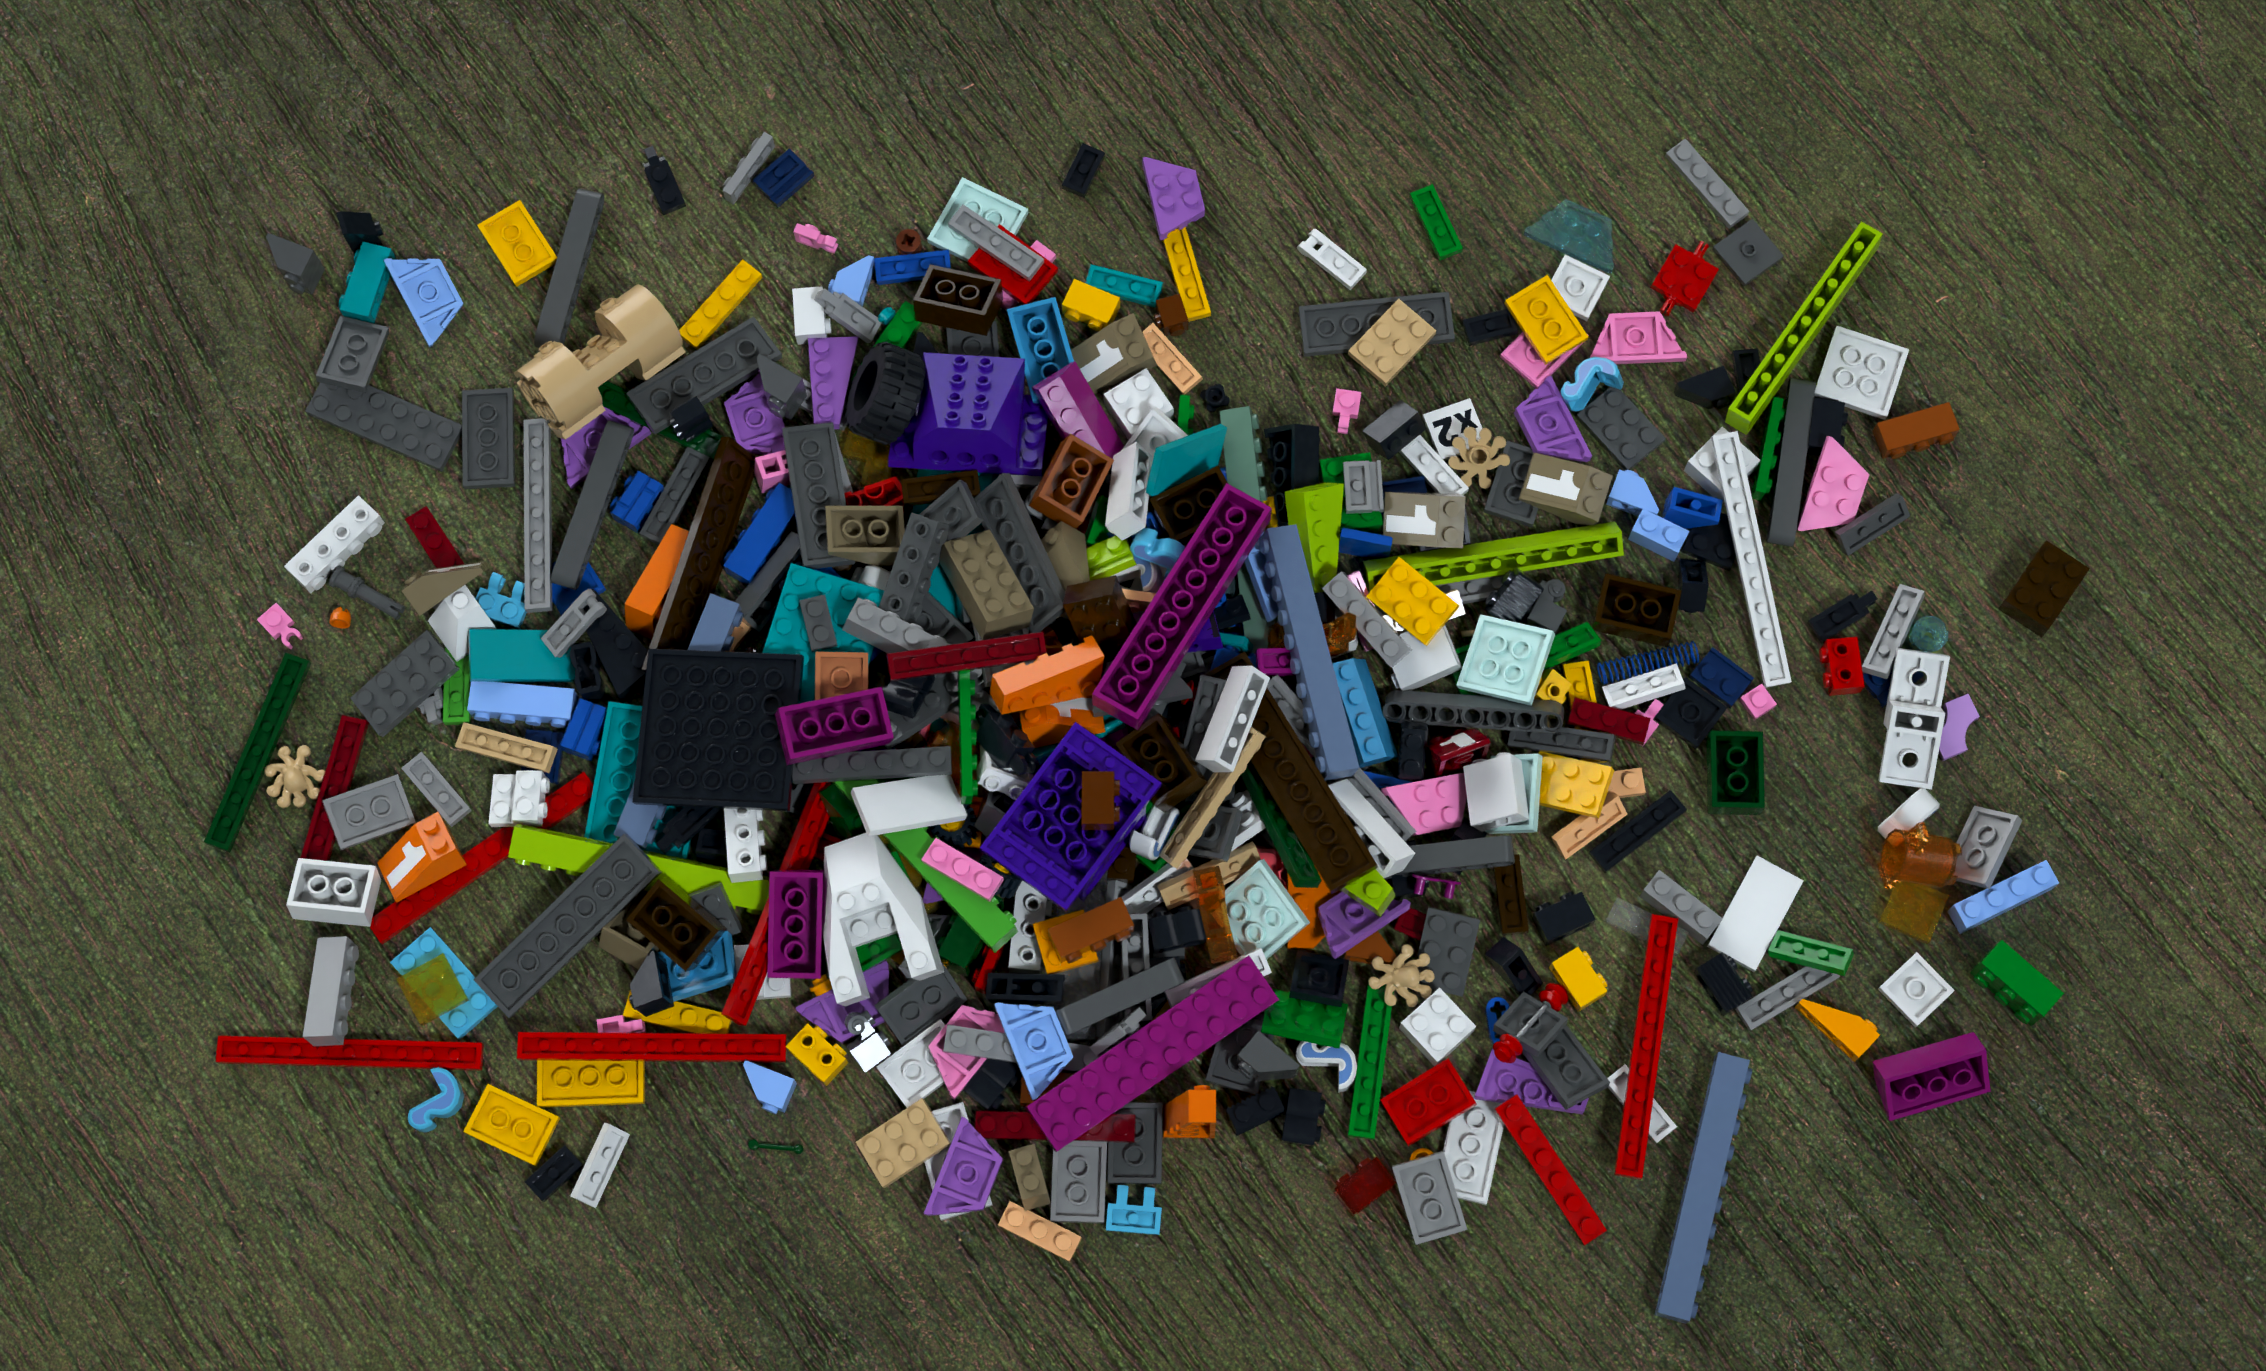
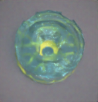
(1928, 634)

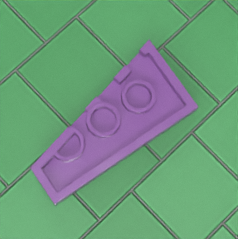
(830, 373)
(1505, 1080)

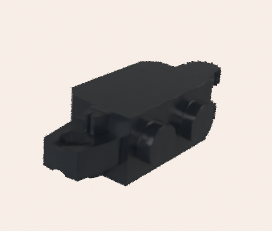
(1005, 741)

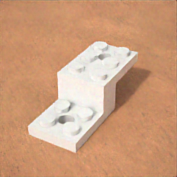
(1914, 718)

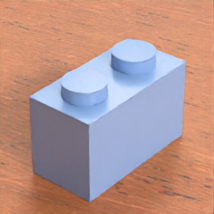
(1658, 535)

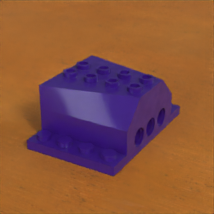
(973, 419)
(1043, 830)

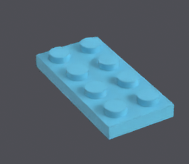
(467, 1015)

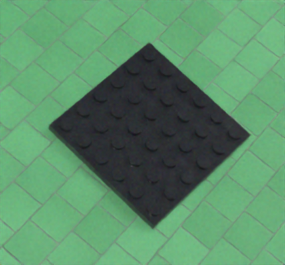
(714, 729)

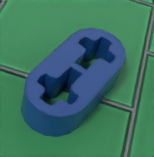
(1491, 1017)

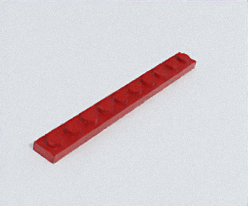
(479, 861)
(755, 962)
(651, 1047)
(1646, 1047)
(350, 1054)

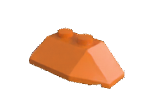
(1308, 901)

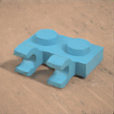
(502, 608)
(1134, 1218)

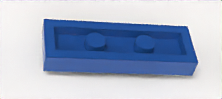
(908, 267)

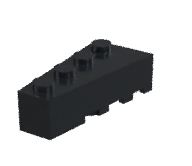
(1295, 461)
(618, 651)

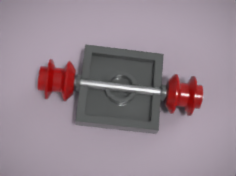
(1530, 1023)

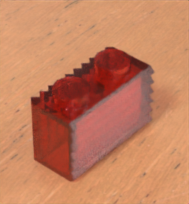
(1364, 1186)

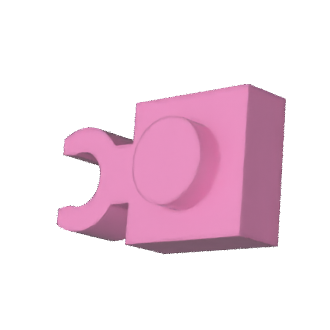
(812, 237)
(278, 623)

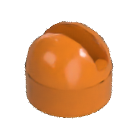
(340, 618)

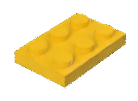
(518, 243)
(1546, 319)
(1412, 601)
(1574, 784)
(511, 1125)

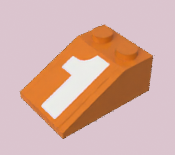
(1051, 722)
(421, 857)

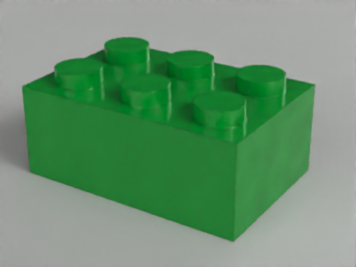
(1332, 472)
(2016, 983)

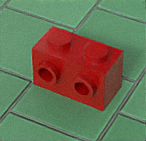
(1842, 666)

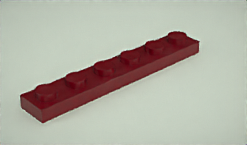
(965, 656)
(336, 781)
(1021, 1126)

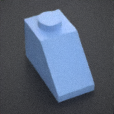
(854, 279)
(1631, 494)
(770, 1087)

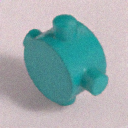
(886, 315)

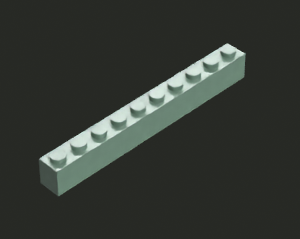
(1245, 474)

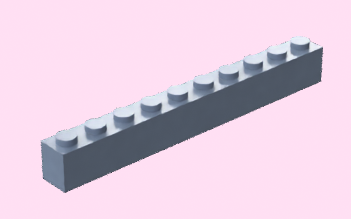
(711, 634)
(1308, 652)
(1702, 1188)

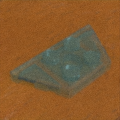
(1576, 233)

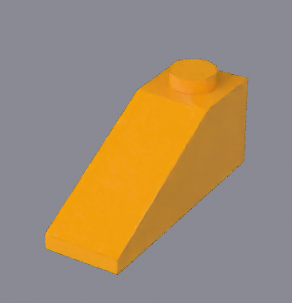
(1844, 1029)

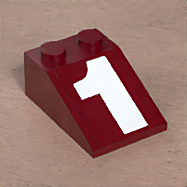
(1454, 752)

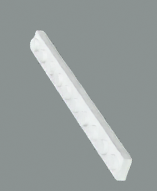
(1751, 559)

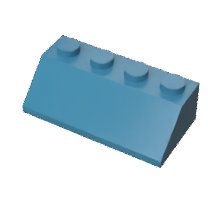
(1040, 340)
(1364, 713)

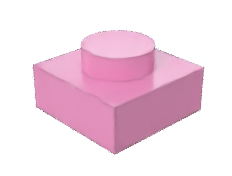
(1758, 702)

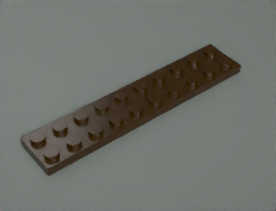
(705, 546)
(1304, 794)

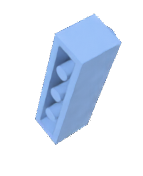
(522, 703)
(2003, 897)

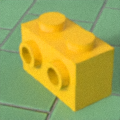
(1090, 305)
(1578, 978)
(817, 1054)

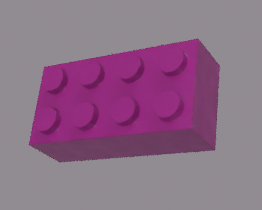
(834, 725)

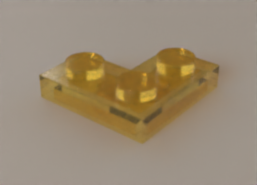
(870, 452)

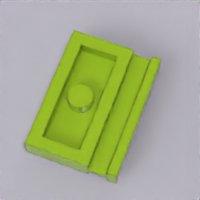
(1109, 558)

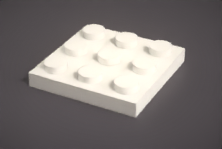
(1861, 372)

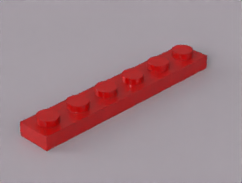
(1550, 1169)

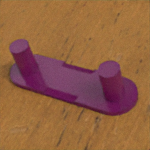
(1420, 883)

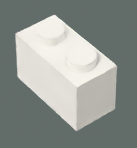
(809, 316)

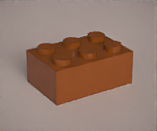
(1071, 482)

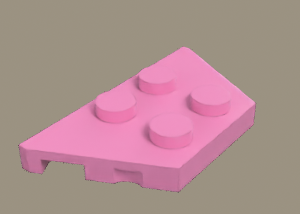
(1638, 339)
(1833, 489)
(1431, 803)
(956, 1068)

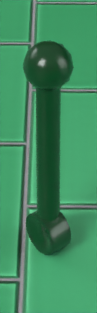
(754, 1145)

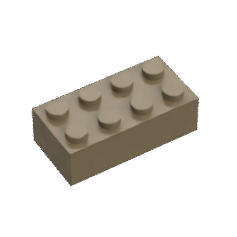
(986, 584)

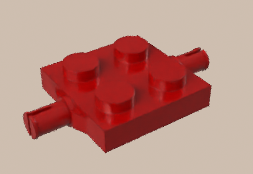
(1684, 278)

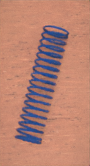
(1605, 681)

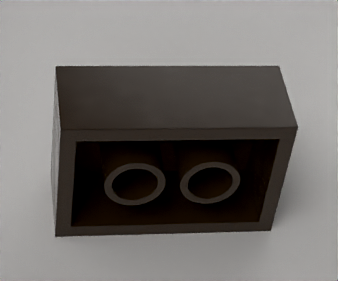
(958, 300)
(1186, 505)
(2044, 588)
(1636, 610)
(1100, 611)
(1162, 755)
(676, 924)

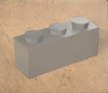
(1678, 903)

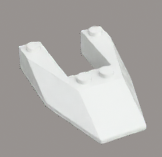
(865, 901)

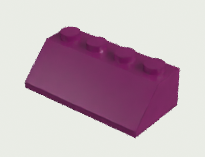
(1076, 410)
(795, 924)
(1932, 1076)

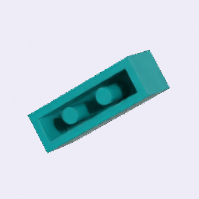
(366, 283)

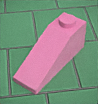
(771, 470)

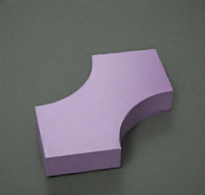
(1958, 716)

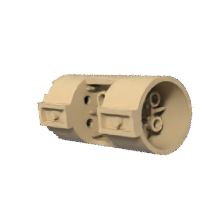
(566, 383)

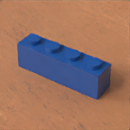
(763, 536)

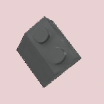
(296, 263)
(782, 388)
(1265, 1060)

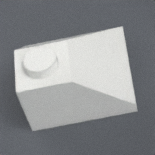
(455, 618)

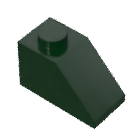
(841, 812)

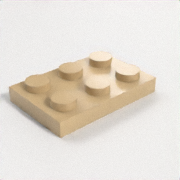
(1392, 342)
(903, 1143)

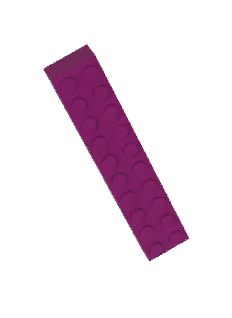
(1181, 606)
(1152, 1053)

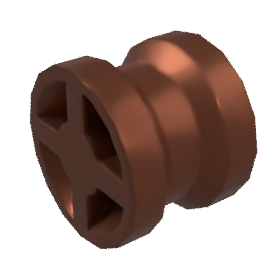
(904, 246)

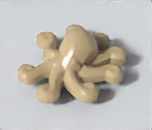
(1478, 456)
(293, 777)
(1401, 975)

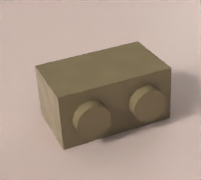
(1029, 1177)

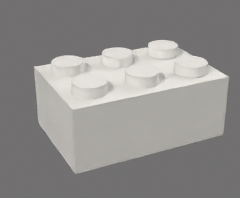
(333, 892)

